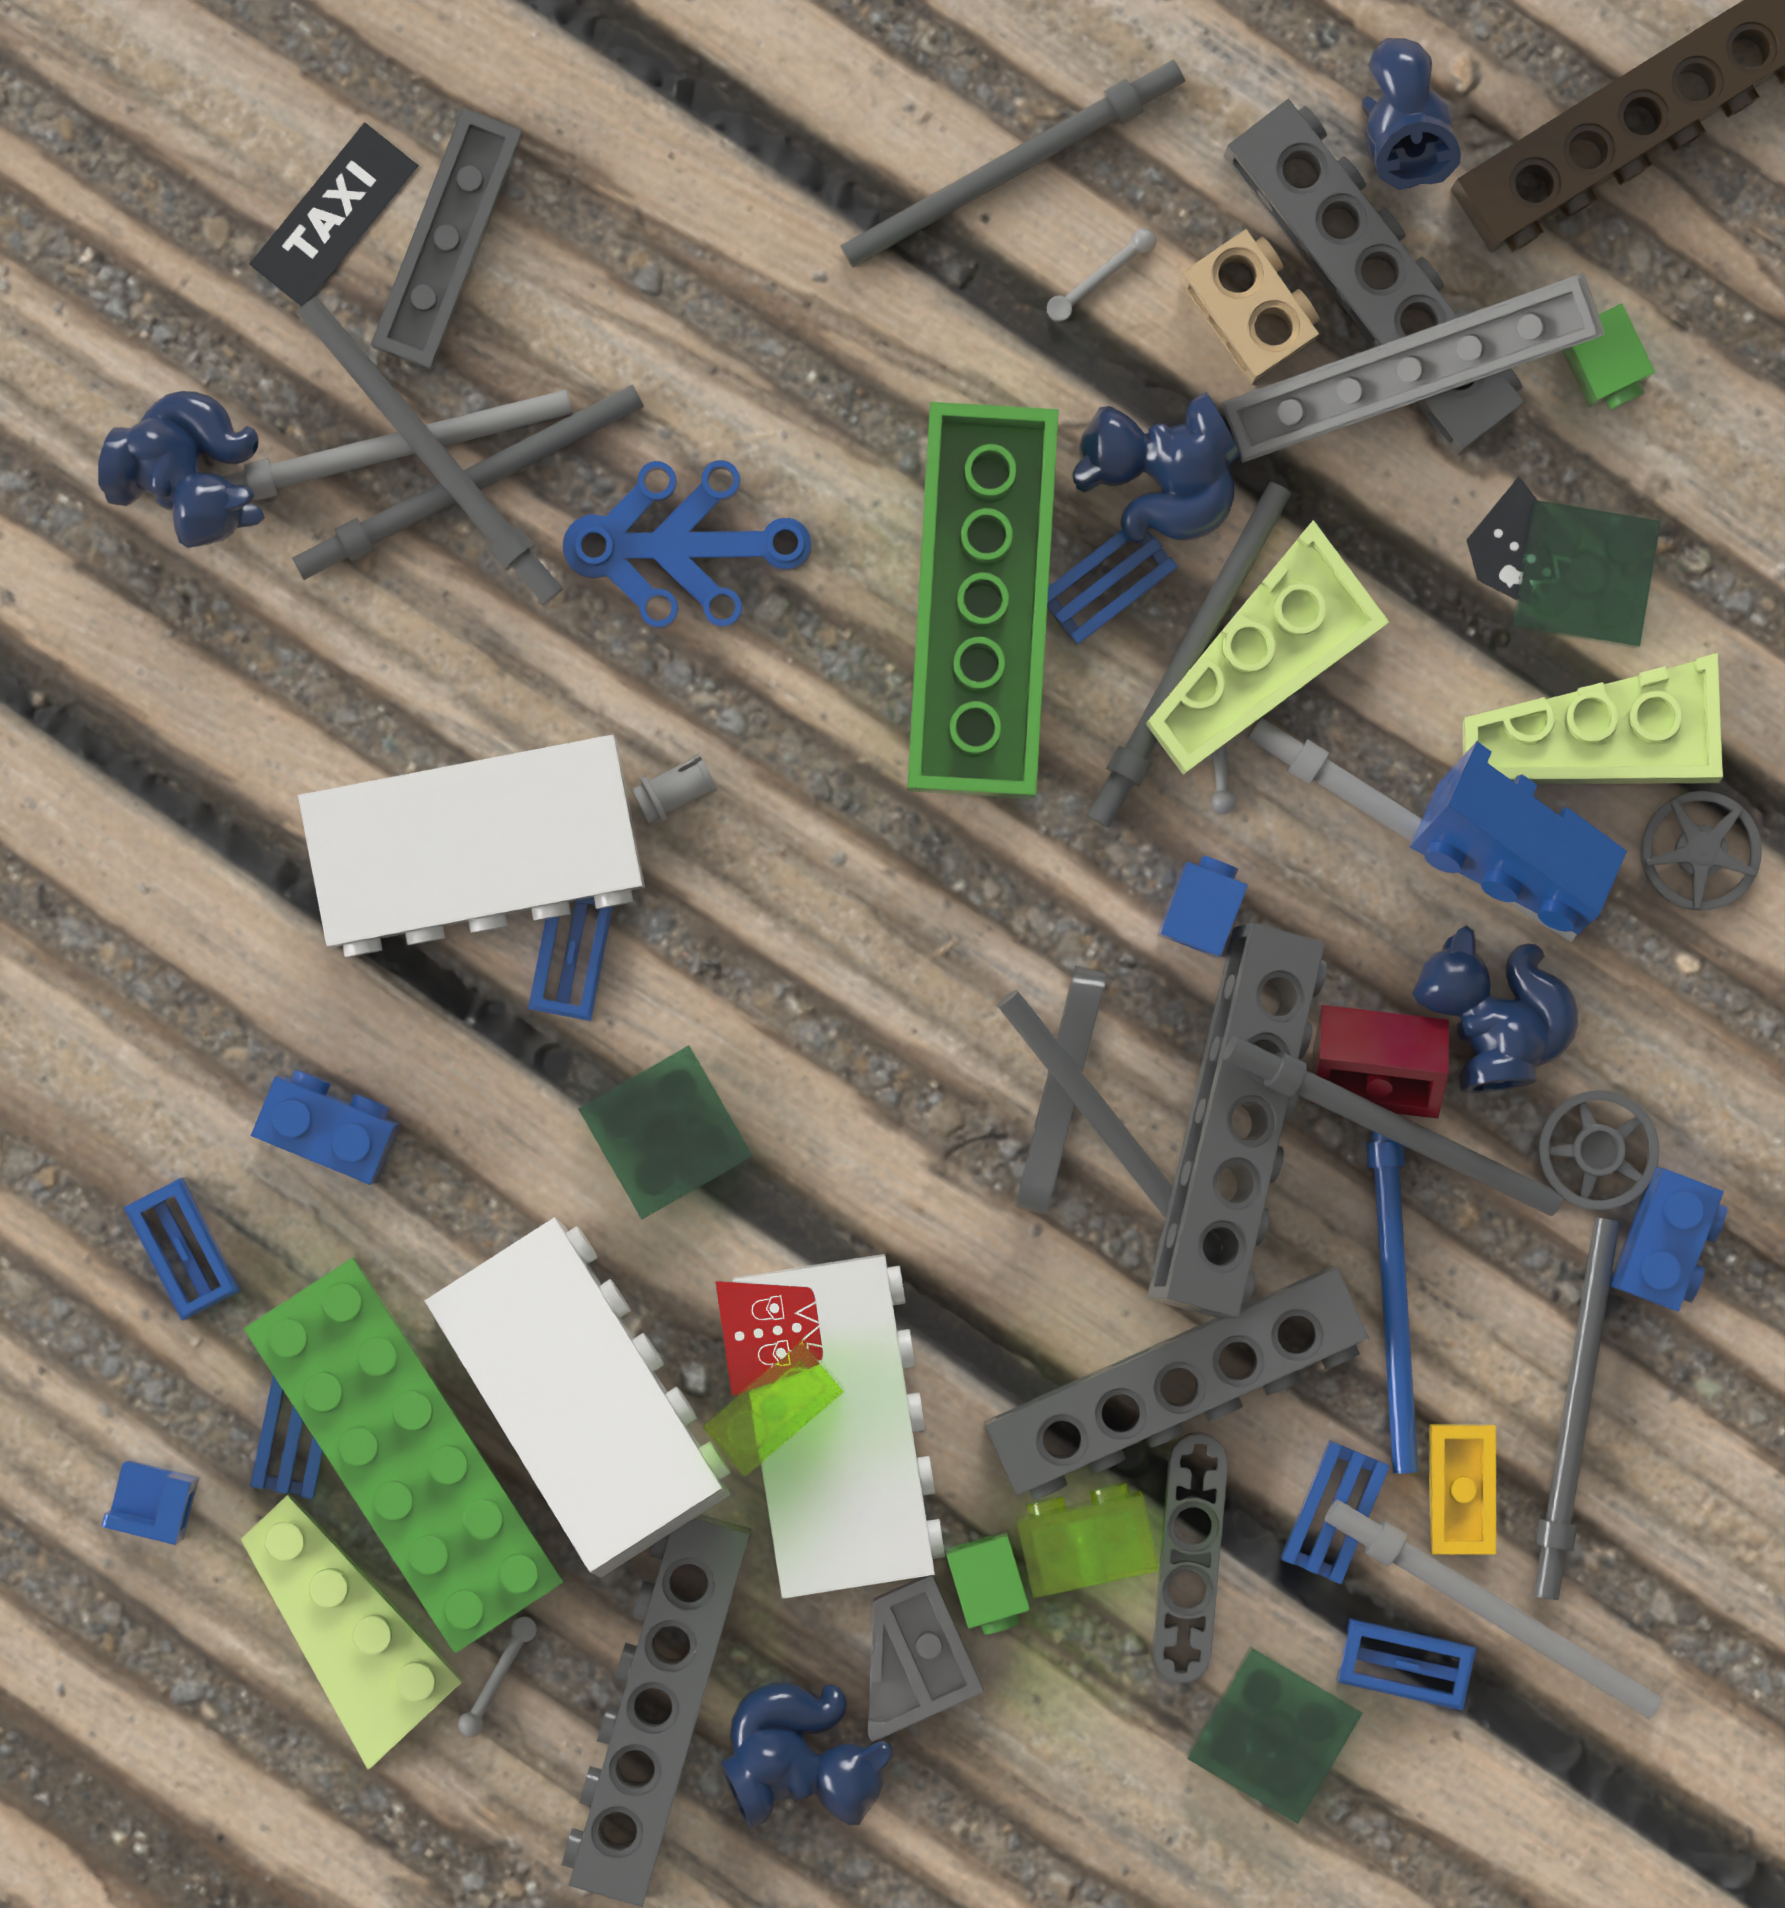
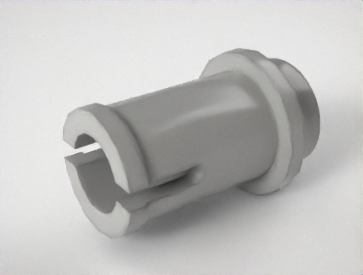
(673, 789)

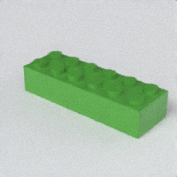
(982, 600)
(404, 1455)

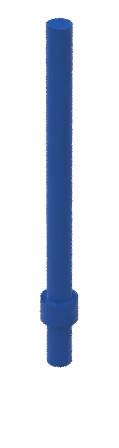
(1385, 1158)

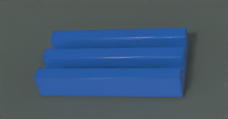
(1064, 615)
(561, 1005)
(207, 1296)
(1356, 1461)
(284, 1481)
(1353, 1651)

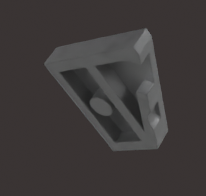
(915, 1659)

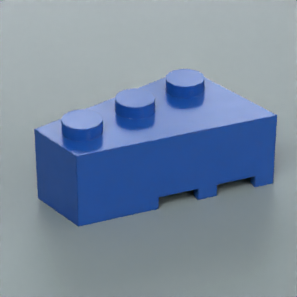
(1517, 844)

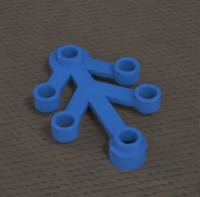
(674, 544)

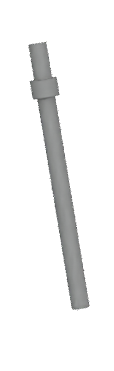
(267, 477)
(1311, 763)
(1389, 1545)

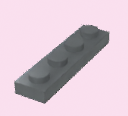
(447, 239)

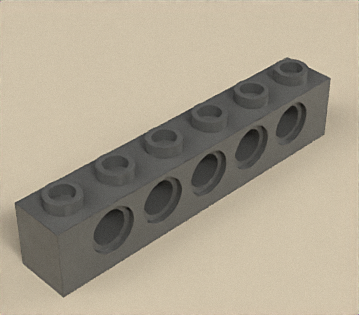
(1376, 313)
(1210, 1144)
(1020, 1431)
(626, 1868)

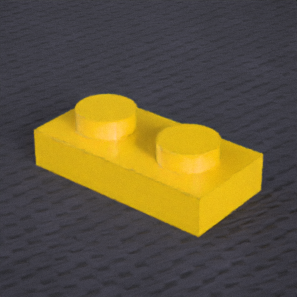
(1462, 1488)

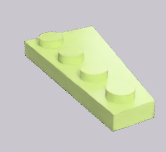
(1279, 641)
(1619, 732)
(355, 1639)

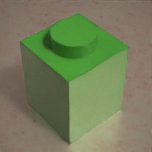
(1611, 364)
(988, 1582)

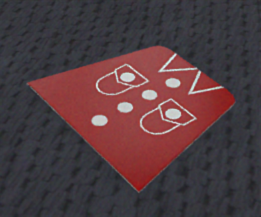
(762, 1325)

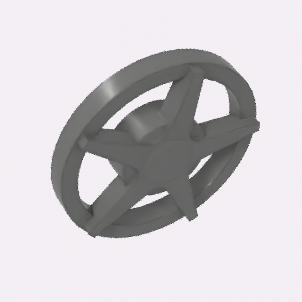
(1701, 850)
(1598, 1150)

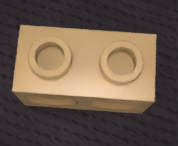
(1235, 314)

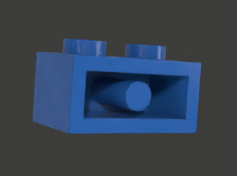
(325, 1129)
(1668, 1238)

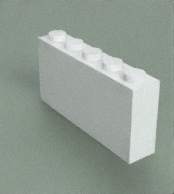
(472, 845)
(580, 1396)
(850, 1480)

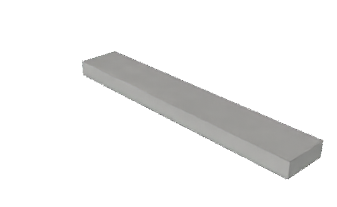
(1414, 367)

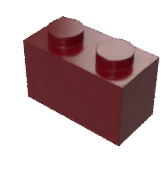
(1384, 1057)

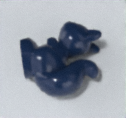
(1409, 124)
(163, 459)
(1183, 459)
(1503, 1033)
(777, 1763)

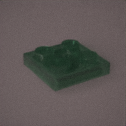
(1586, 574)
(665, 1132)
(1274, 1734)

